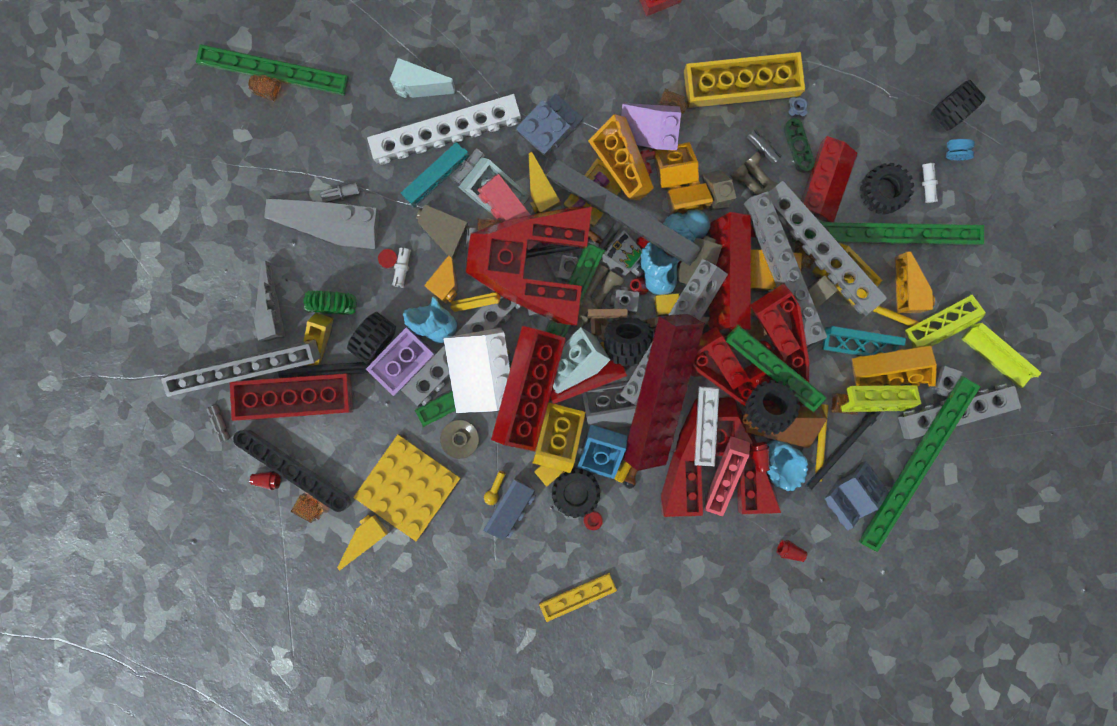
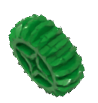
(330, 302)

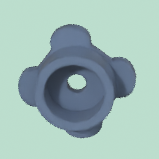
(802, 102)

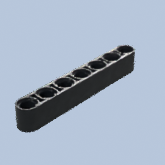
(283, 470)

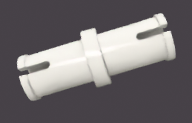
(930, 183)
(401, 267)

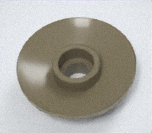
(449, 439)

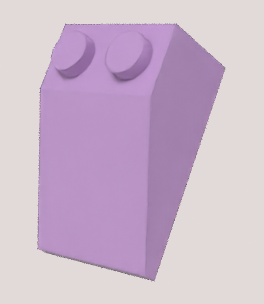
(653, 124)
(400, 361)

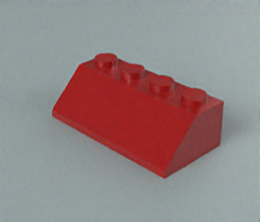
(828, 178)
(607, 374)

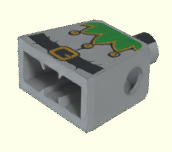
(623, 256)

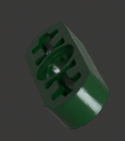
(803, 138)

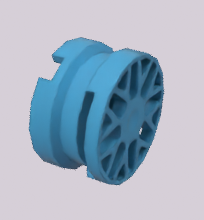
(960, 149)

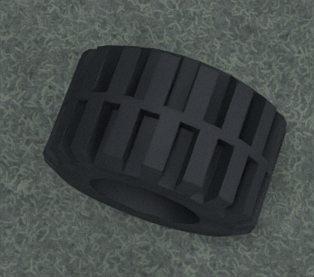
(958, 105)
(901, 184)
(371, 337)
(627, 340)
(782, 397)
(587, 505)

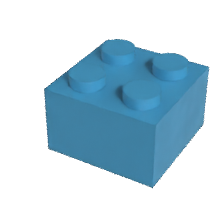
(602, 451)

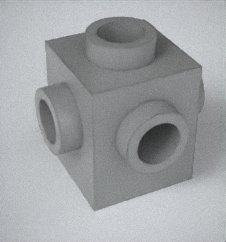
(626, 294)

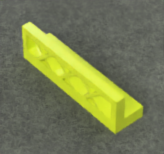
(953, 326)
(1000, 354)
(881, 398)

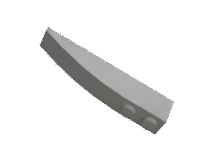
(328, 221)

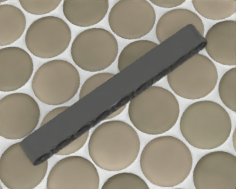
(623, 212)

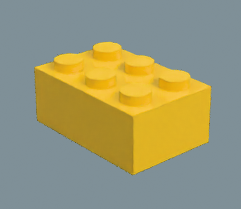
(559, 437)

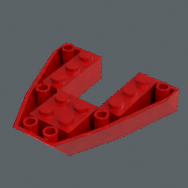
(500, 254)
(783, 323)
(683, 481)

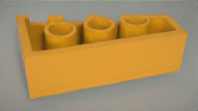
(622, 157)
(896, 368)

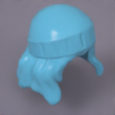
(690, 225)
(659, 270)
(431, 321)
(786, 465)

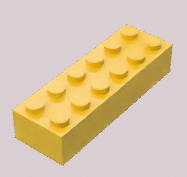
(744, 80)

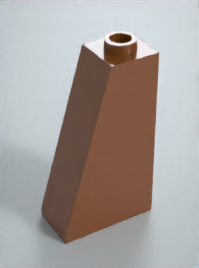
(800, 432)

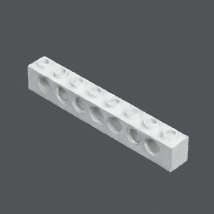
(434, 125)

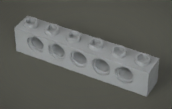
(1007, 401)

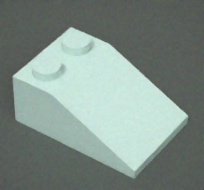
(418, 81)
(481, 173)
(579, 360)

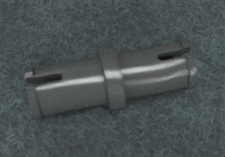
(764, 146)

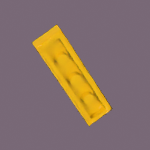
(577, 597)

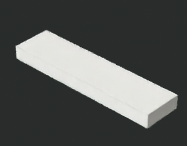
(706, 426)

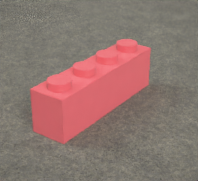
(502, 201)
(727, 476)

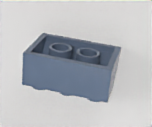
(510, 509)

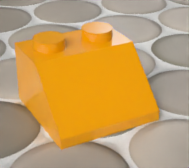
(676, 166)
(687, 198)
(444, 281)

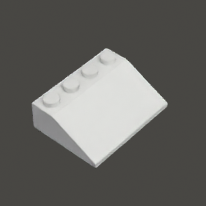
(478, 369)

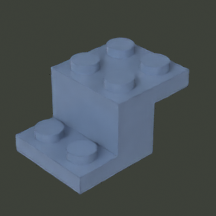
(549, 124)
(856, 495)

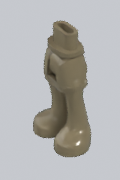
(752, 166)
(588, 301)

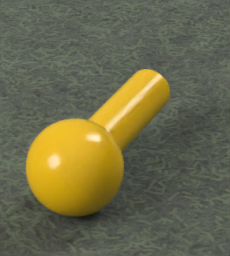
(491, 497)

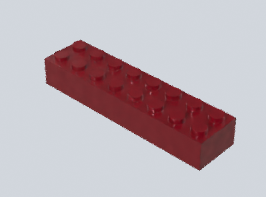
(663, 390)

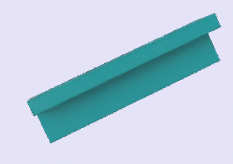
(435, 174)
(858, 335)

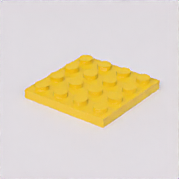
(407, 487)

